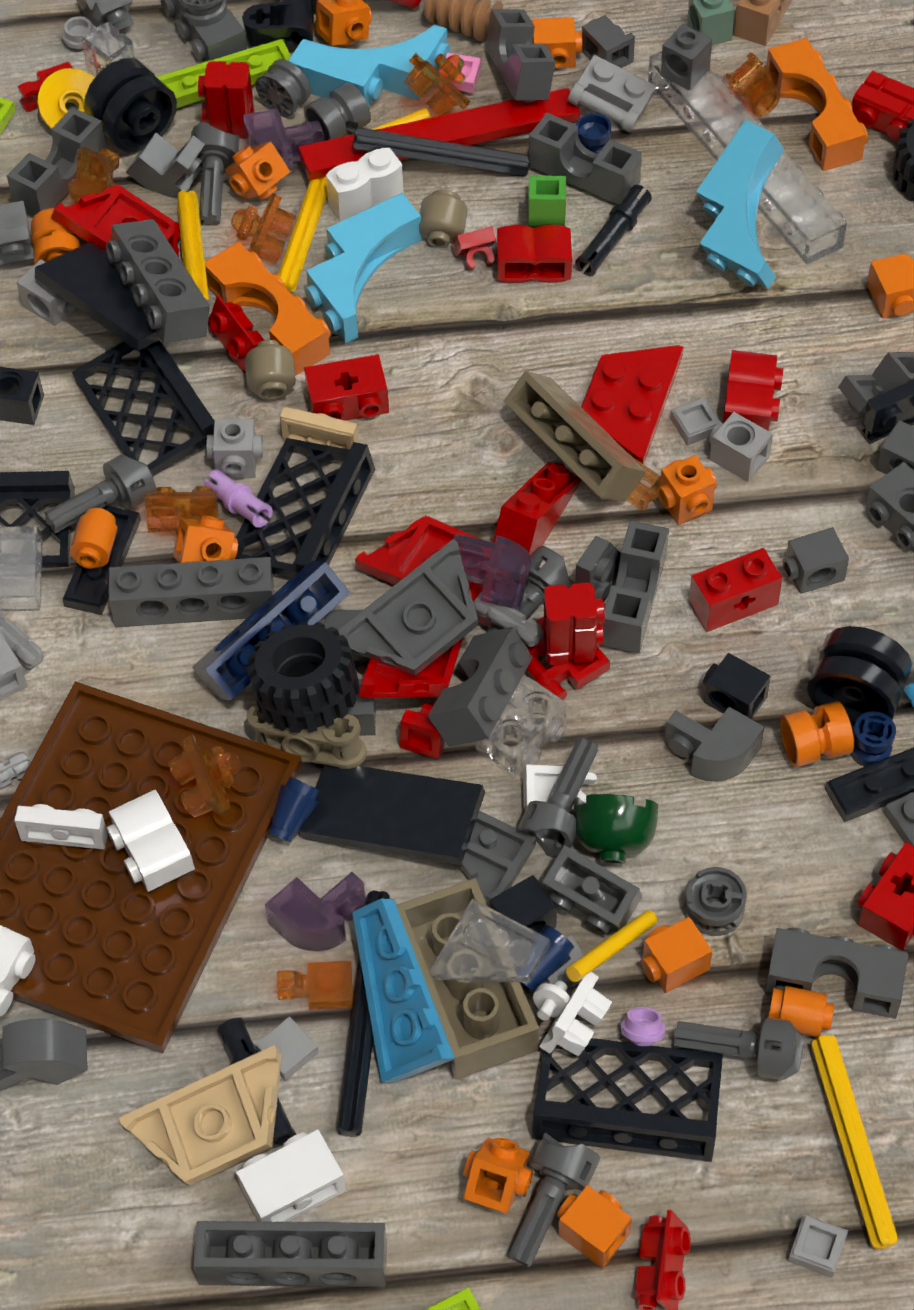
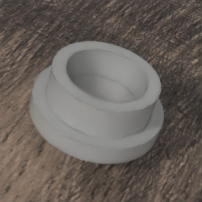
(74, 30)

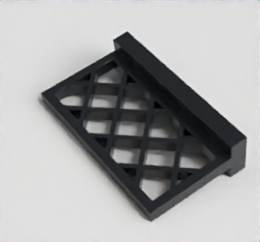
(177, 390)
(39, 489)
(333, 511)
(631, 1130)

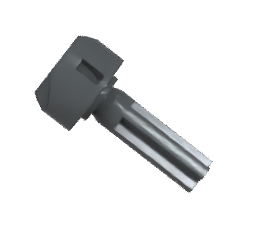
(215, 157)
(121, 484)
(550, 574)
(552, 819)
(748, 1044)
(561, 1169)

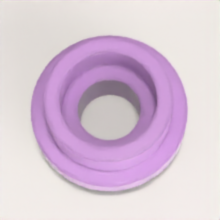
(643, 1026)

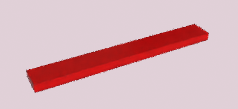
(460, 127)

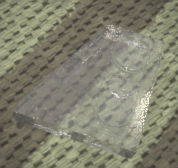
(489, 948)

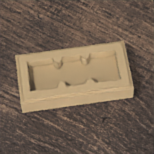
(317, 428)

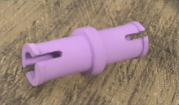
(239, 498)

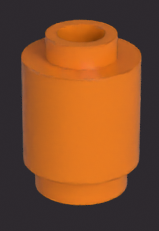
(94, 538)
(803, 1008)

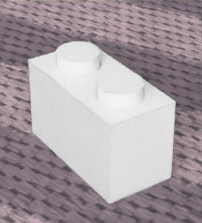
(291, 1179)

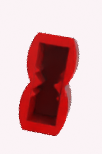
(534, 253)
(752, 386)

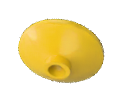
(58, 90)

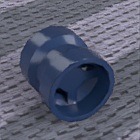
(594, 131)
(873, 738)

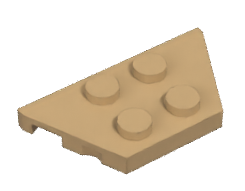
(213, 1119)

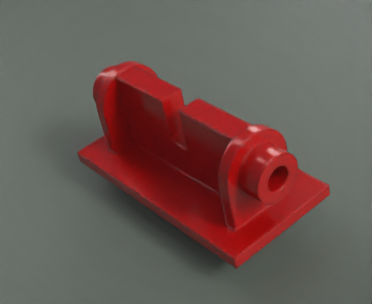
(233, 329)
(665, 1242)

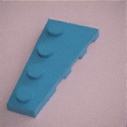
(399, 1002)

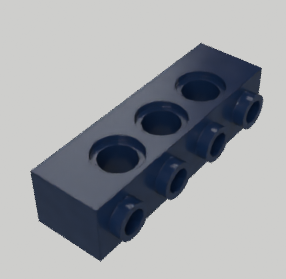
(302, 599)

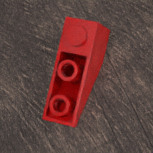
(537, 506)

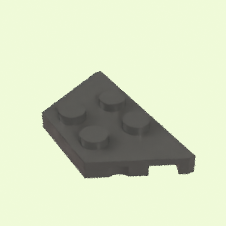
(417, 615)

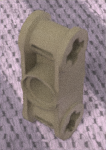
(315, 746)

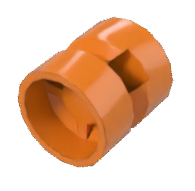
(50, 237)
(811, 735)

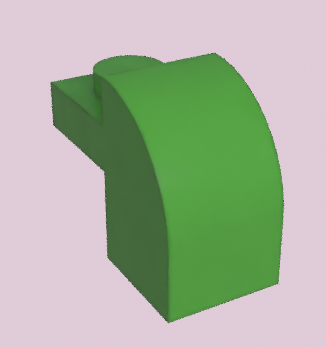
(547, 200)

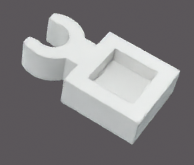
(541, 780)

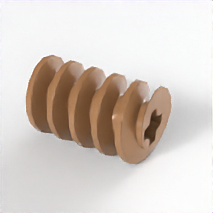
(462, 15)

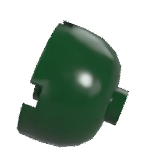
(615, 825)

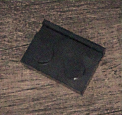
(886, 410)

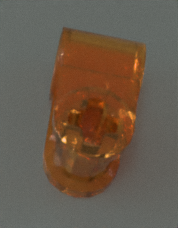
(754, 86)

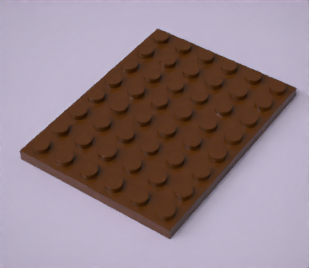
(99, 939)

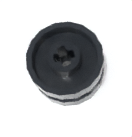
(130, 103)
(860, 671)

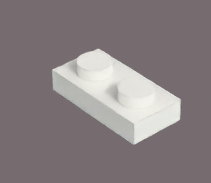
(61, 827)

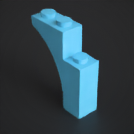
(368, 68)
(732, 197)
(354, 254)

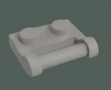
(612, 92)

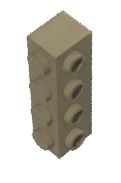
(574, 437)

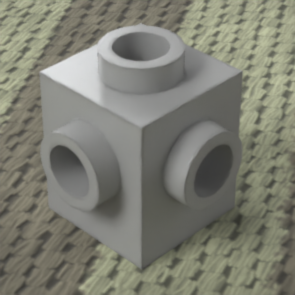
(235, 447)

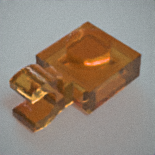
(326, 985)

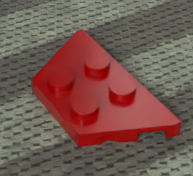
(115, 205)
(631, 395)
(411, 548)
(389, 682)

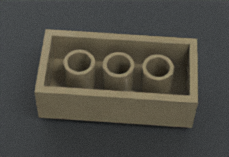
(481, 1019)

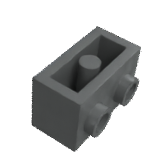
(591, 889)

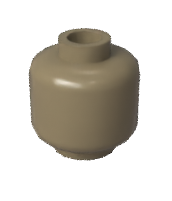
(442, 217)
(270, 370)

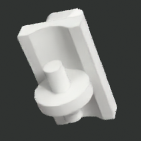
(566, 1030)

